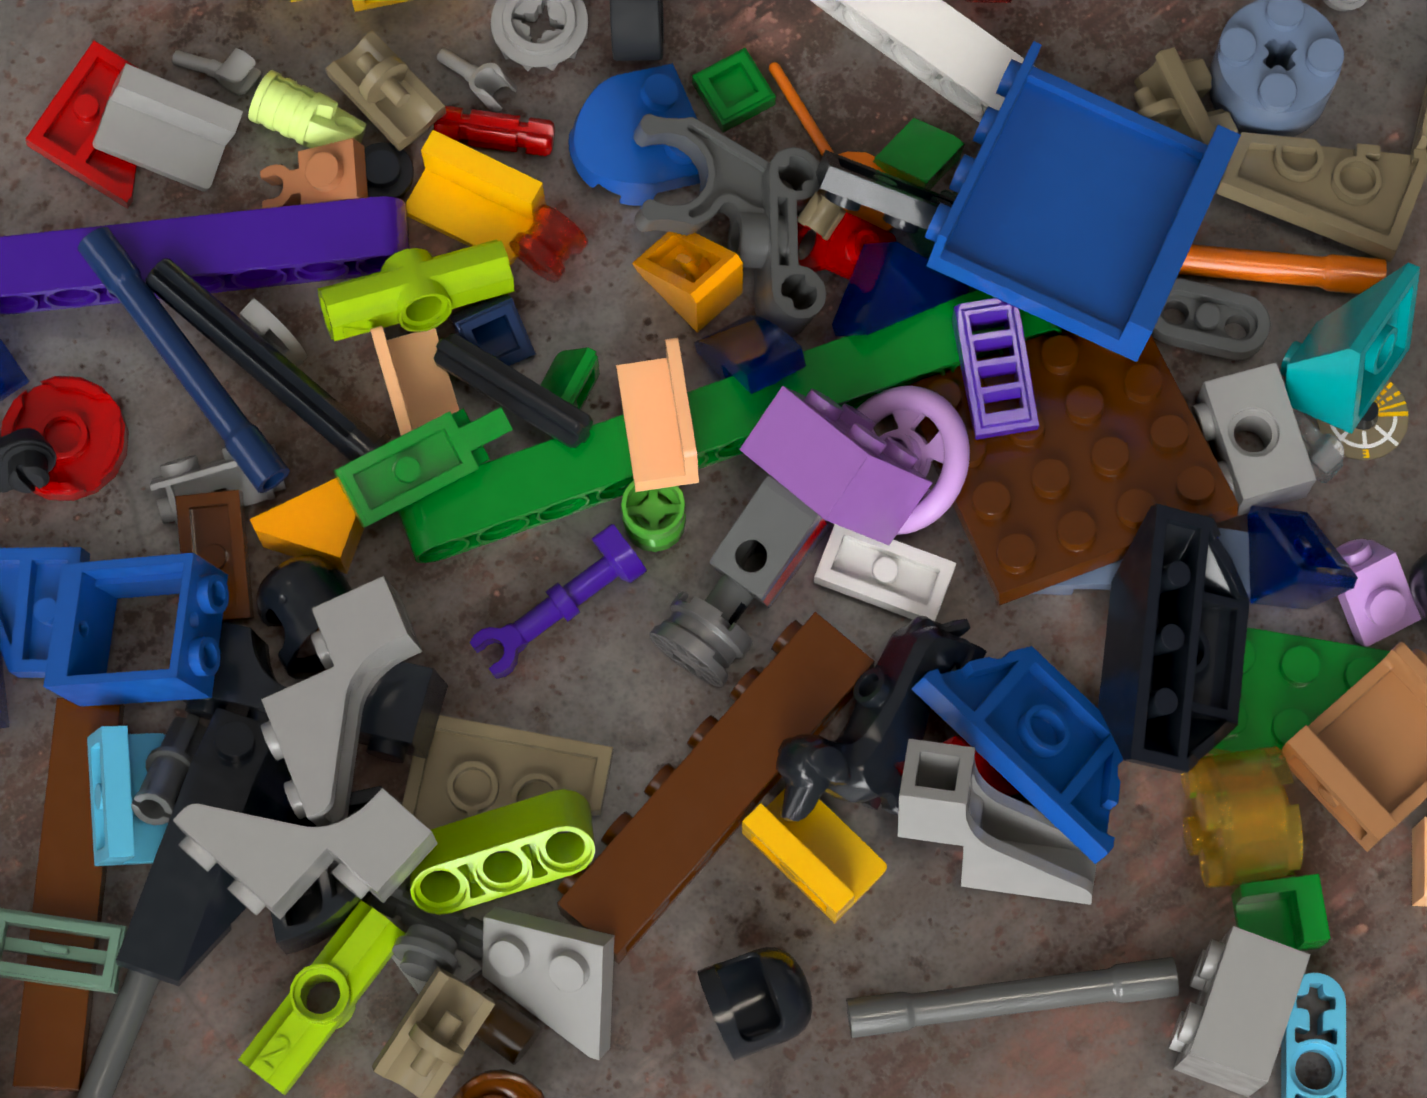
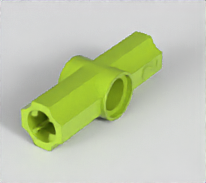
(416, 290)
(296, 1034)

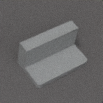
(165, 128)

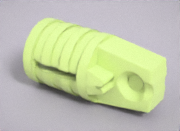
(302, 113)

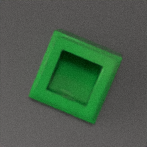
(920, 154)
(573, 375)

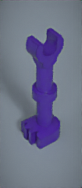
(617, 561)

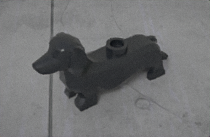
(873, 745)

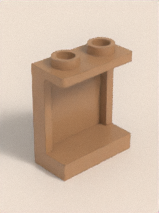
(1369, 748)

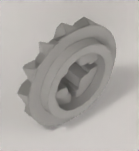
(553, 47)

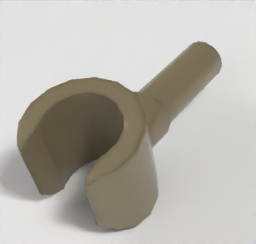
(821, 215)

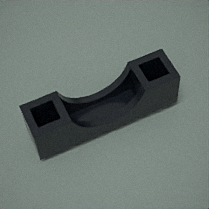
(395, 717)

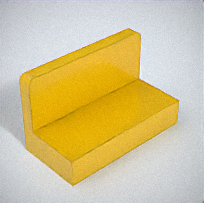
(472, 195)
(816, 855)

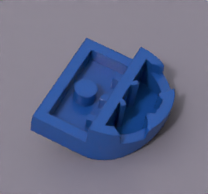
(604, 140)

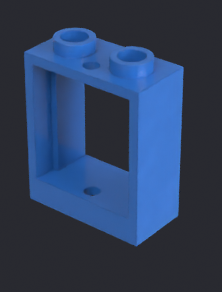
(89, 600)

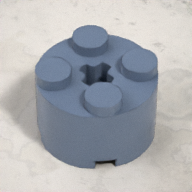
(1275, 67)

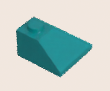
(1353, 352)

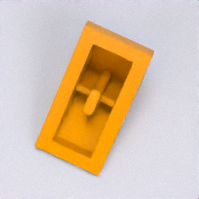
(692, 275)
(313, 524)

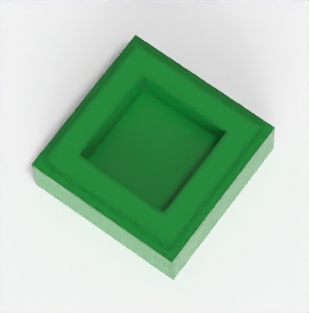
(733, 90)

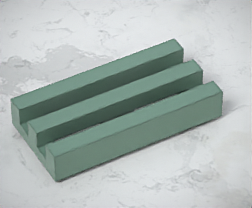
(106, 983)

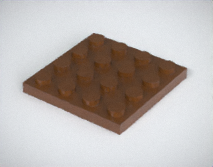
(1082, 483)

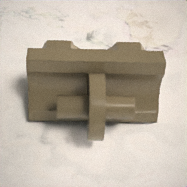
(386, 91)
(1172, 95)
(433, 1034)

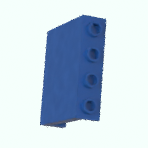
(1076, 208)

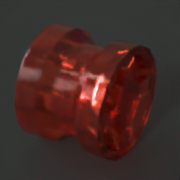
(549, 243)

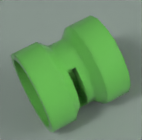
(653, 507)

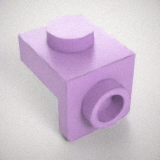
(1381, 595)

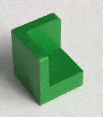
(1284, 911)

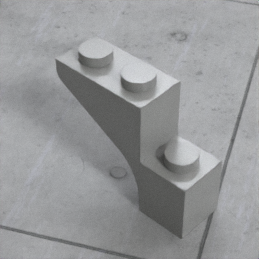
(320, 718)
(1004, 840)
(281, 860)

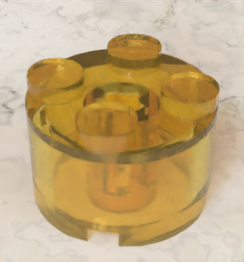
(1242, 818)

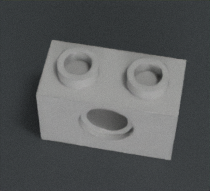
(1258, 404)

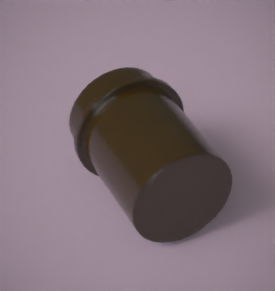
(507, 1029)

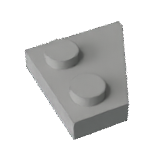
(553, 973)

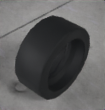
(637, 30)

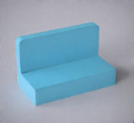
(115, 777)

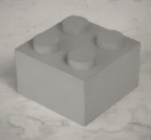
(1239, 1011)

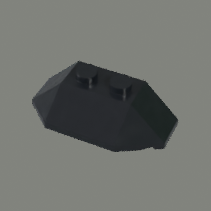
(1173, 643)

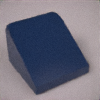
(495, 328)

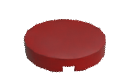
(80, 426)

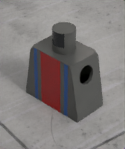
(773, 525)

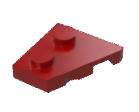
(71, 121)

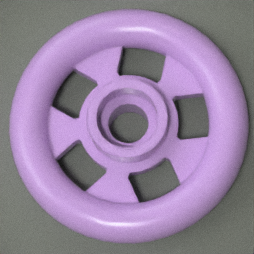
(948, 446)

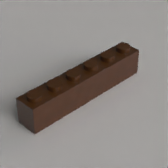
(715, 786)

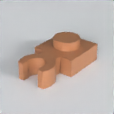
(323, 175)

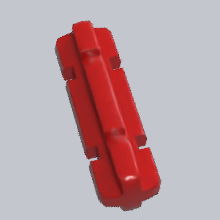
(497, 130)

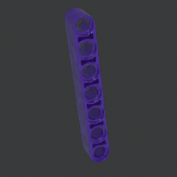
(215, 249)

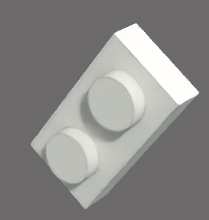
(885, 575)

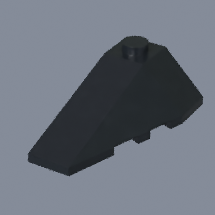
(182, 905)

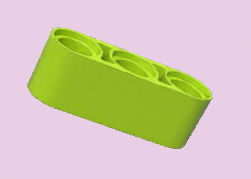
(533, 858)

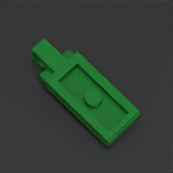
(418, 463)

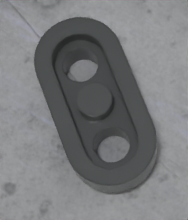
(1206, 314)

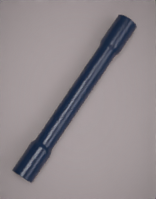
(241, 437)

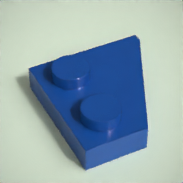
(28, 604)

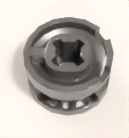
(701, 639)

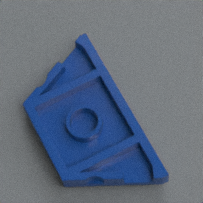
(1037, 737)

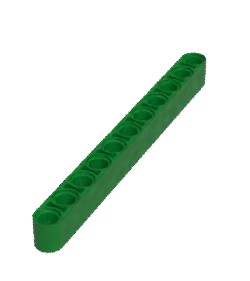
(561, 480)

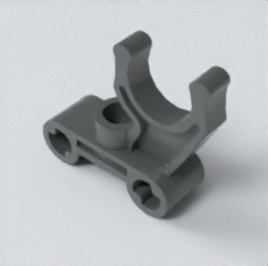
(758, 207)

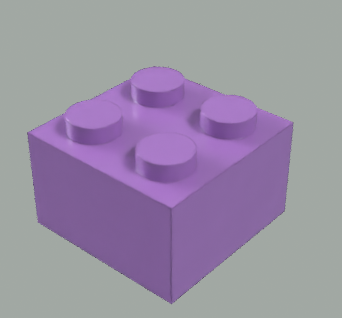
(837, 463)

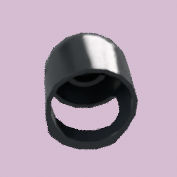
(287, 600)
(757, 999)

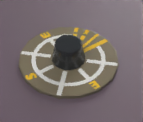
(1378, 430)

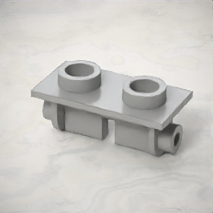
(188, 477)

